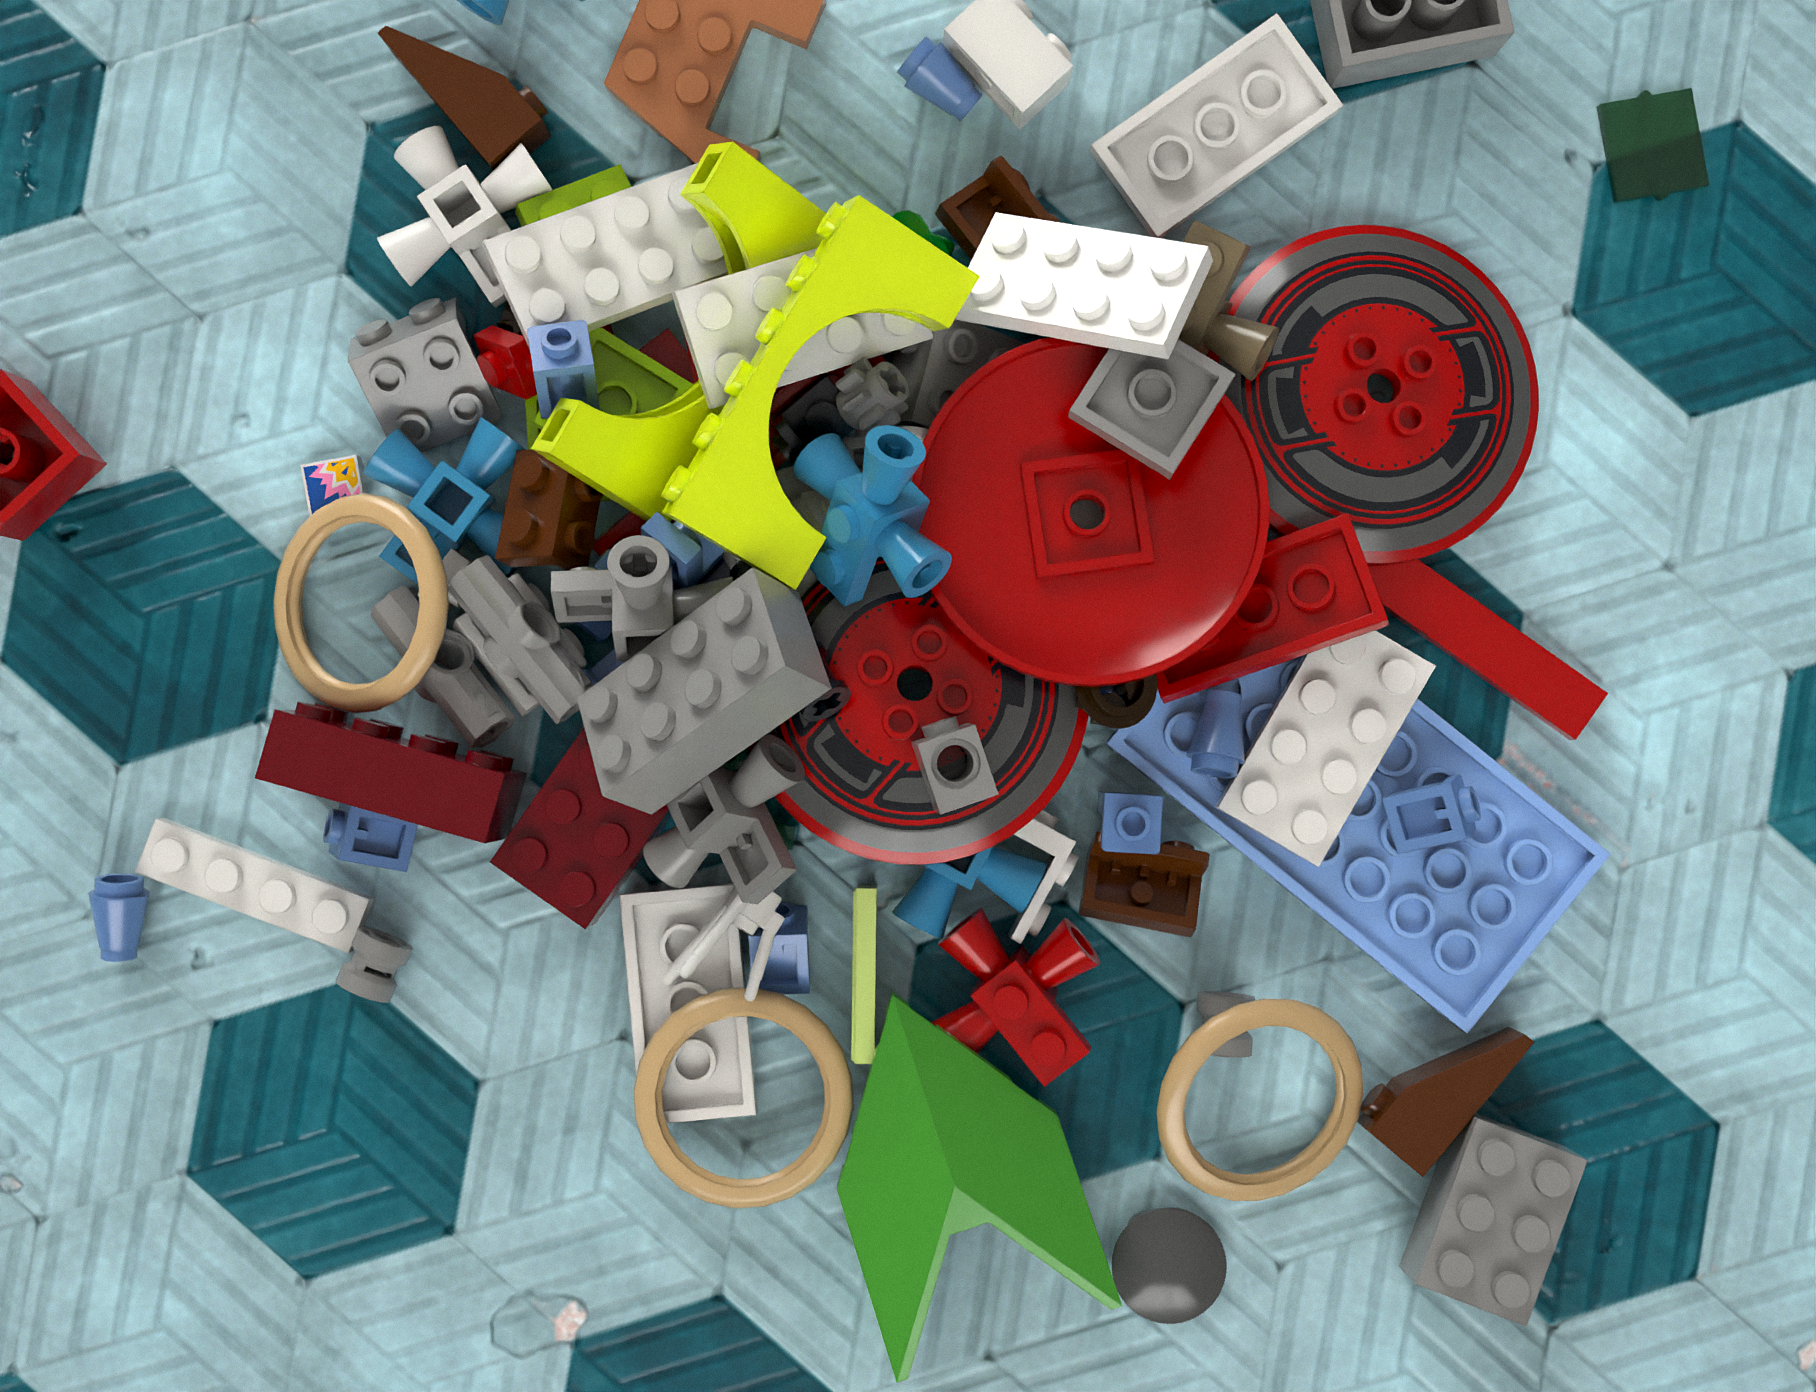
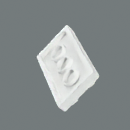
(1216, 127)
(607, 256)
(1085, 284)
(727, 311)
(1324, 742)
(715, 1065)

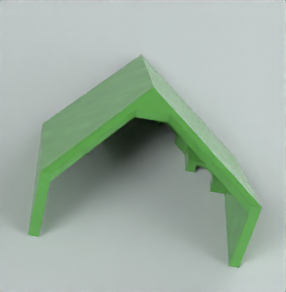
(947, 1149)

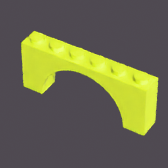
(859, 267)
(634, 455)

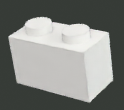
(1009, 56)

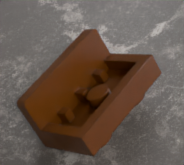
(972, 208)
(547, 516)
(1145, 889)

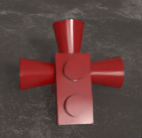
(1019, 994)

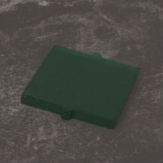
(1652, 145)

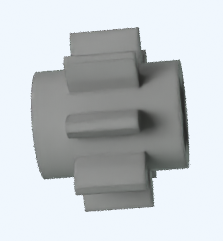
(871, 395)

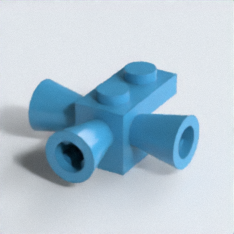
(447, 499)
(871, 514)
(1003, 872)

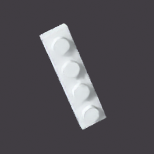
(254, 884)

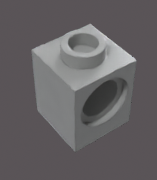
(973, 784)

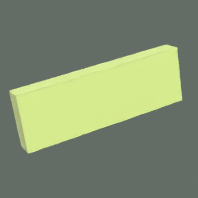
(864, 973)

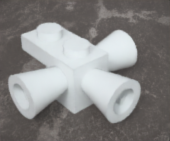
(459, 208)

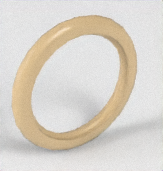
(431, 614)
(1206, 1041)
(726, 1190)

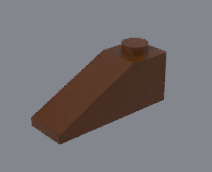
(473, 98)
(1433, 1102)

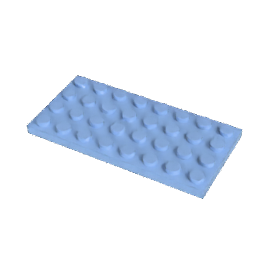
(1436, 918)

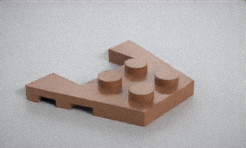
(683, 57)

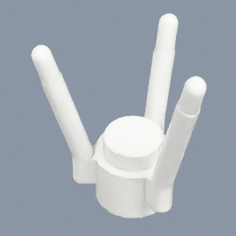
(746, 918)

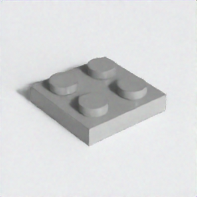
(1152, 403)

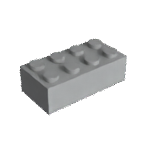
(702, 692)

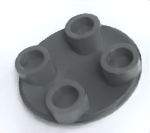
(1168, 1265)

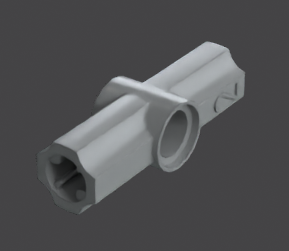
(520, 637)
(460, 691)

